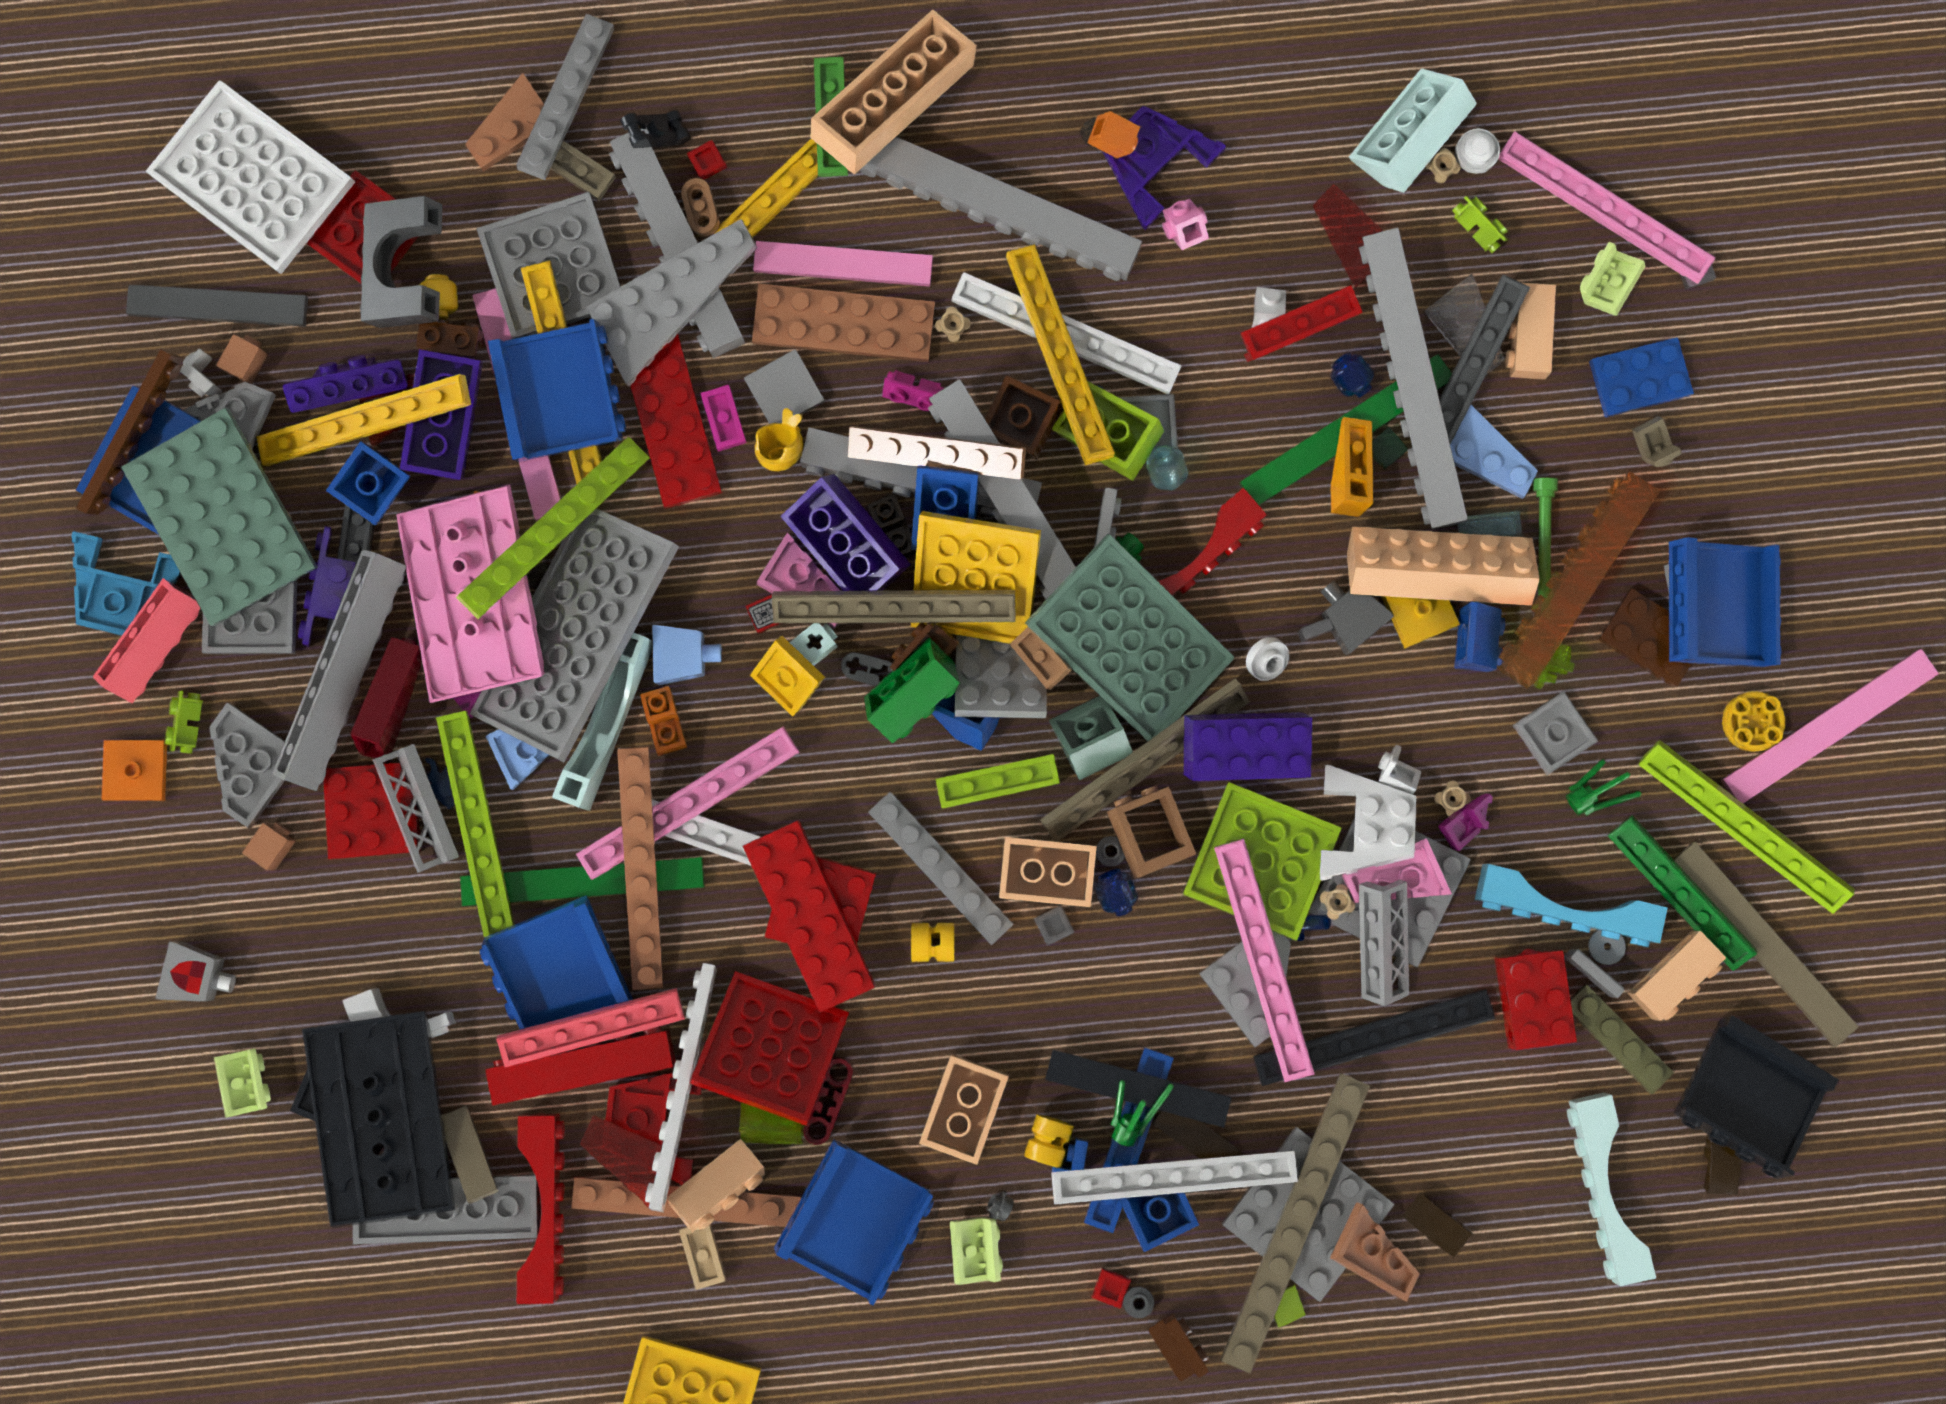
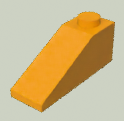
(1353, 469)

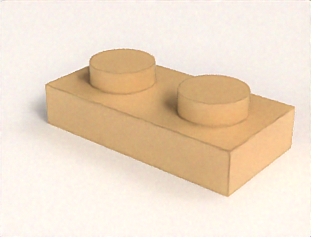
(702, 1257)

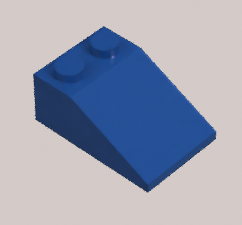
(944, 493)

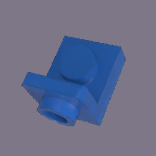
(1075, 1155)

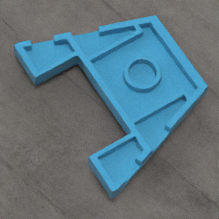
(109, 599)

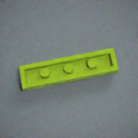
(997, 781)

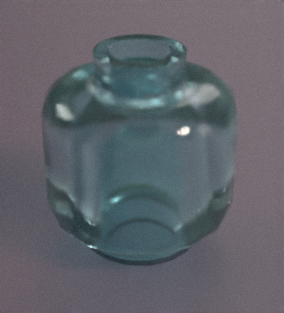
(1167, 467)

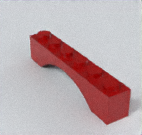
(1233, 521)
(540, 1144)

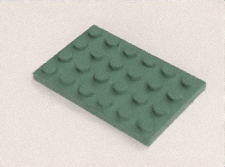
(219, 517)
(1129, 639)

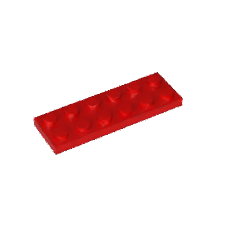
(674, 429)
(809, 916)

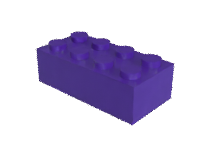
(442, 442)
(844, 537)
(1247, 746)

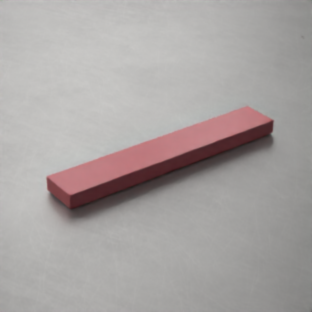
(590, 1027)

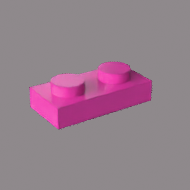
(723, 418)

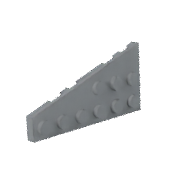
(663, 300)

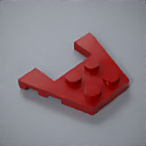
(642, 1109)

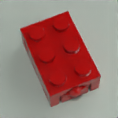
(1535, 999)

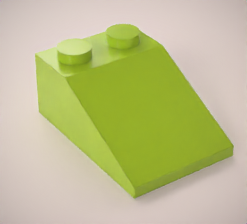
(1129, 430)

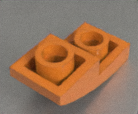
(663, 720)

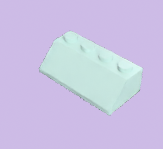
(1413, 129)

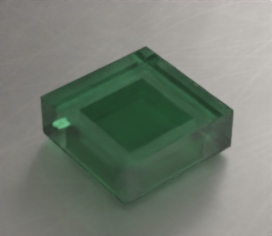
(1387, 448)

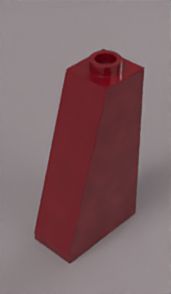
(387, 699)

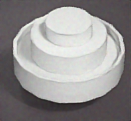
(1477, 151)
(1267, 658)

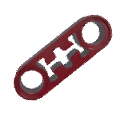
(833, 1110)

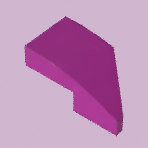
(1466, 822)

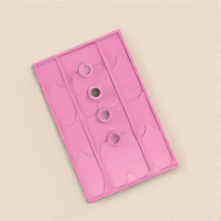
(456, 647)

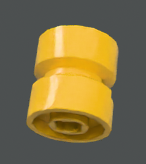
(922, 942)
(1048, 1140)

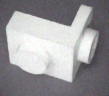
(1268, 305)
(192, 369)
(1398, 774)

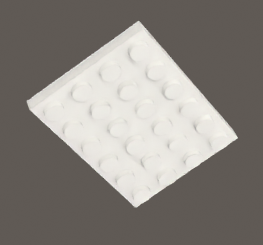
(250, 176)

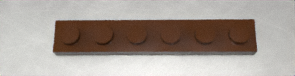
(134, 424)

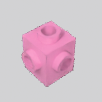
(1185, 224)

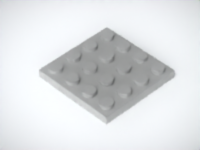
(559, 232)
(1423, 912)
(1261, 1206)

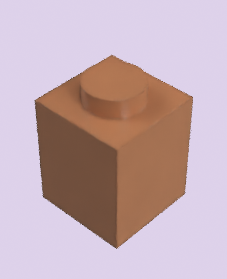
(242, 358)
(269, 845)

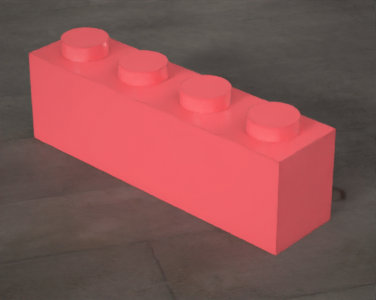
(147, 641)

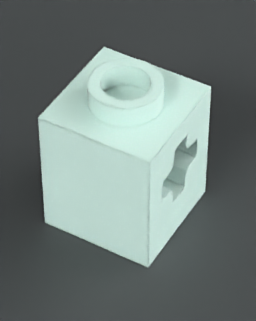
(802, 642)

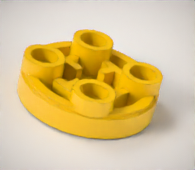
(1754, 721)

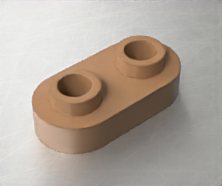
(700, 209)

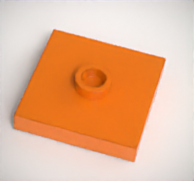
(134, 770)

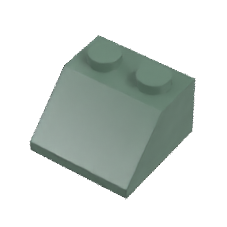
(1091, 737)

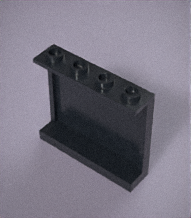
(1753, 1096)

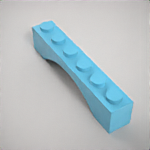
(1509, 889)

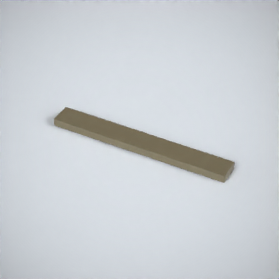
(894, 606)
(1137, 765)
(1772, 951)

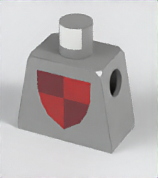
(192, 974)

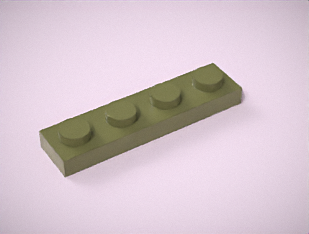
(1619, 1039)

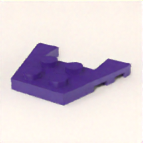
(1157, 145)

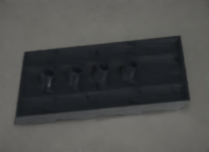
(374, 1091)

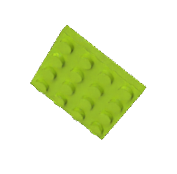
(1282, 850)

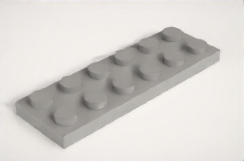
(503, 1215)

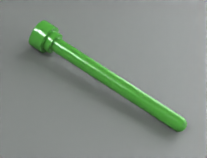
(1545, 491)

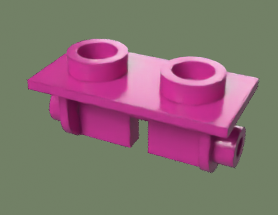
(900, 389)

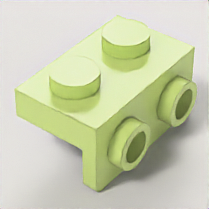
(1611, 280)
(242, 1082)
(975, 1250)

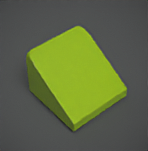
(1289, 1307)

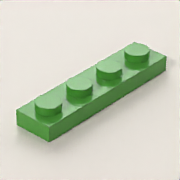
(829, 82)

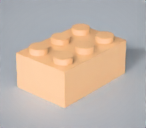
(1047, 872)
(964, 1109)

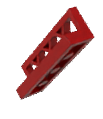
(1300, 323)

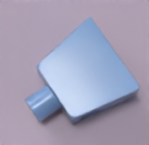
(681, 654)

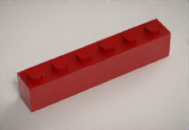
(582, 1066)

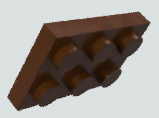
(1642, 635)

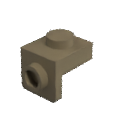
(1655, 443)

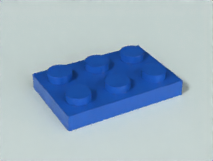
(1641, 377)

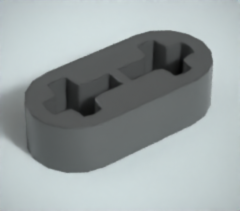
(866, 661)

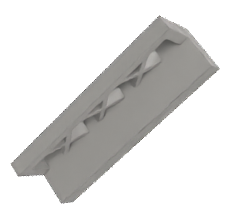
(426, 803)
(1379, 945)

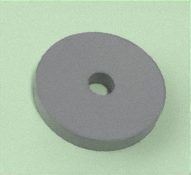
(1603, 956)

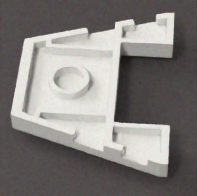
(1382, 824)

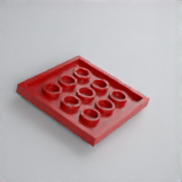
(769, 1048)

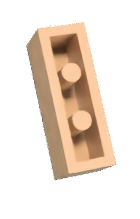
(1533, 334)
(1677, 976)
(717, 1186)

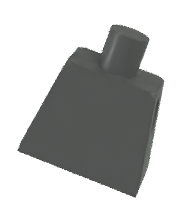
(1353, 616)

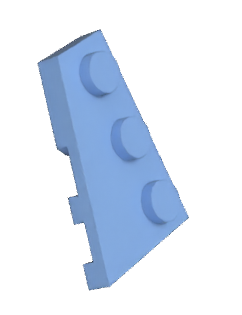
(1490, 456)
(514, 757)

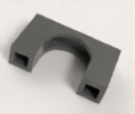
(385, 229)

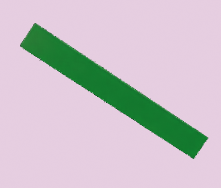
(1323, 444)
(576, 883)

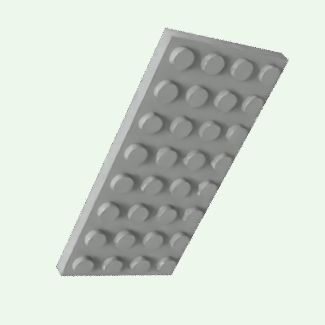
(584, 622)

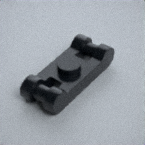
(654, 129)

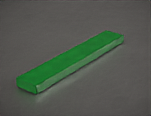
(1681, 891)

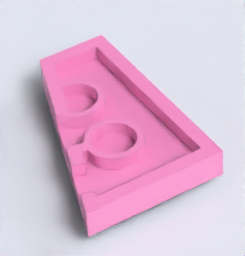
(794, 571)
(1421, 874)

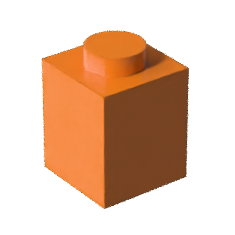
(1114, 135)

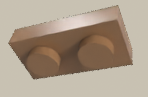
(1040, 658)

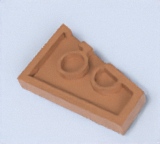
(507, 125)
(1373, 1256)

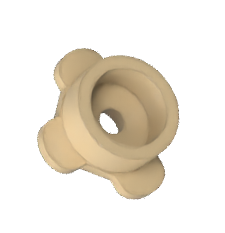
(1451, 165)
(952, 315)
(1452, 789)
(1329, 898)

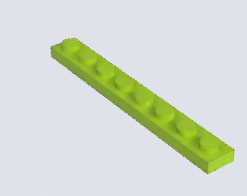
(552, 528)
(475, 822)
(1746, 827)

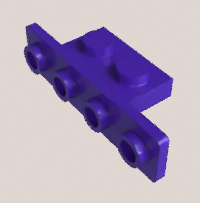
(345, 383)
(328, 589)

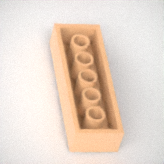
(893, 91)
(1442, 566)

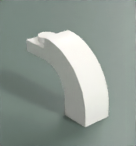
(371, 1005)

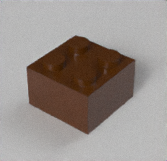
(1023, 416)

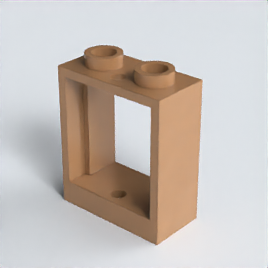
(1128, 842)

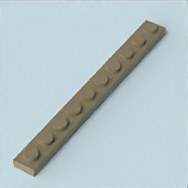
(1295, 1223)

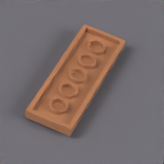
(843, 322)

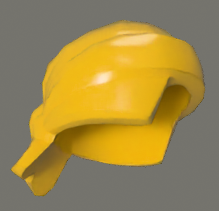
(780, 444)

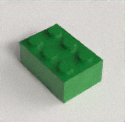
(911, 691)

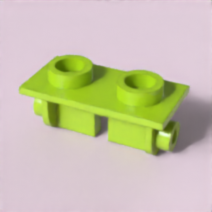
(1489, 232)
(183, 710)

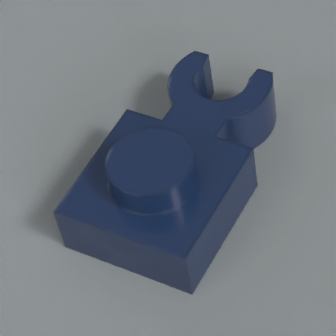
(440, 784)

